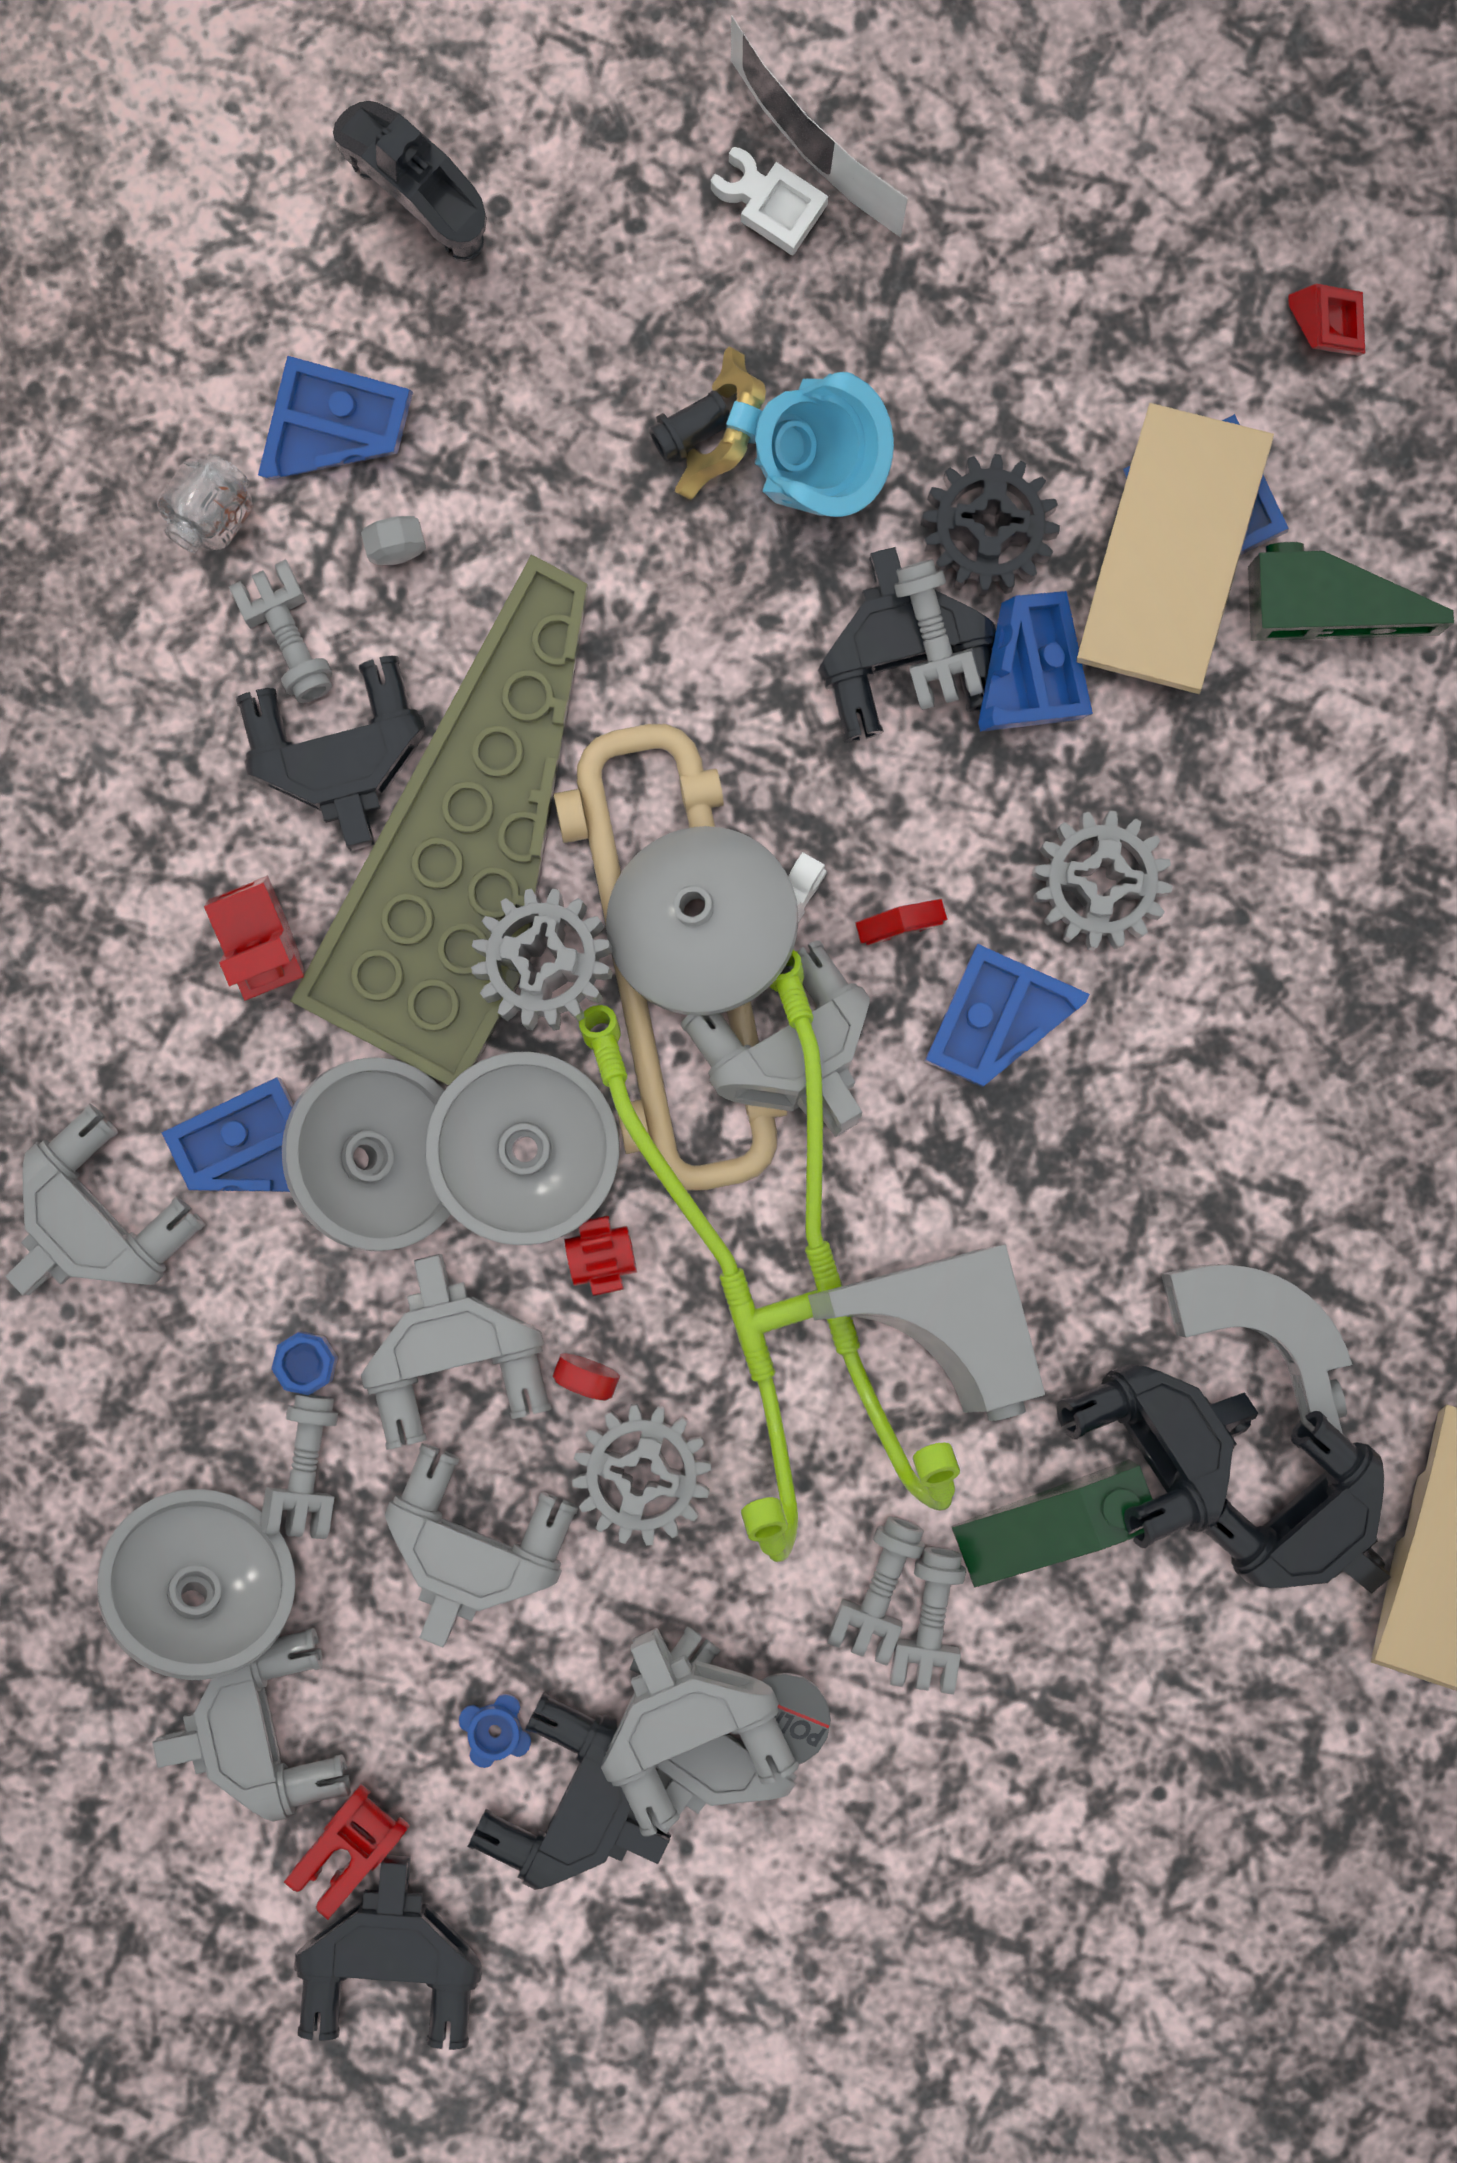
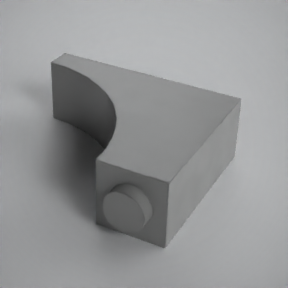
(963, 1315)

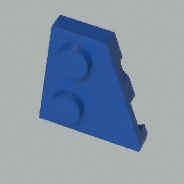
(1034, 666)
(998, 1016)
(235, 1142)

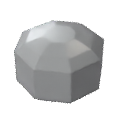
(393, 540)

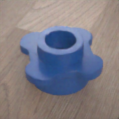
(487, 1748)

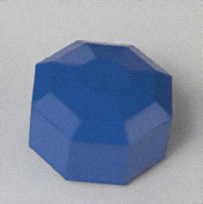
(304, 1363)

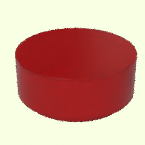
(585, 1377)

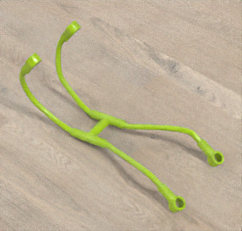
(770, 1519)

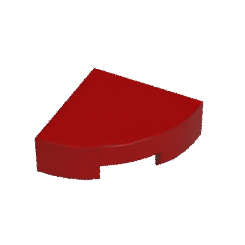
(901, 920)

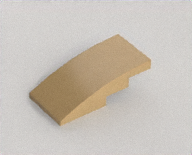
(1174, 548)
(1421, 1596)

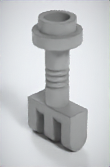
(920, 583)
(306, 676)
(312, 1414)
(899, 1541)
(940, 1570)

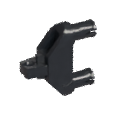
(413, 173)
(888, 637)
(342, 770)
(1179, 1436)
(1323, 1527)
(590, 1818)
(389, 1940)

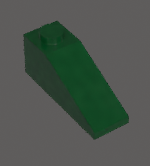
(1325, 597)
(1052, 1524)

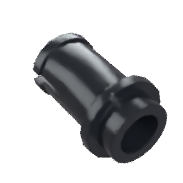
(689, 426)

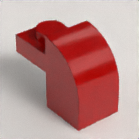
(254, 938)

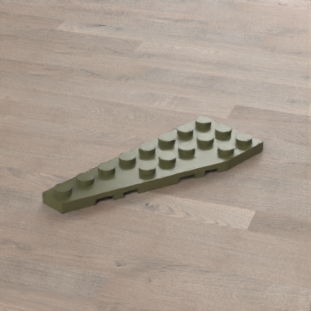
(458, 845)

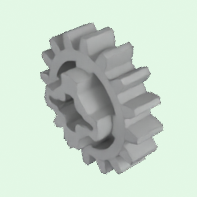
(1104, 853)
(516, 952)
(680, 1484)

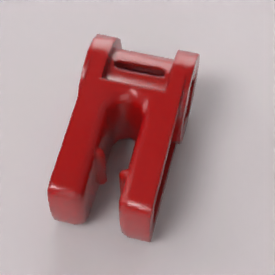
(362, 1831)

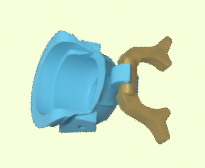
(816, 445)

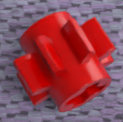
(600, 1256)

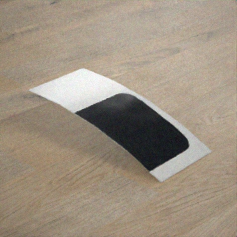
(813, 144)

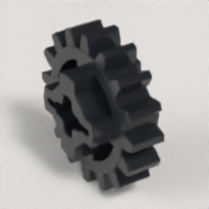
(1014, 525)

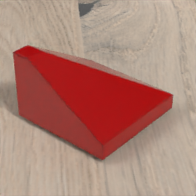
(1330, 318)

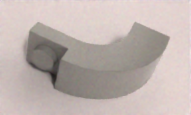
(1240, 1296)

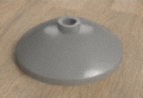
(726, 950)
(386, 1113)
(475, 1138)
(201, 1545)

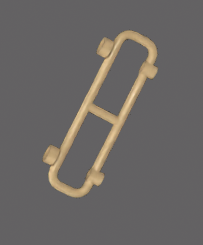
(585, 815)

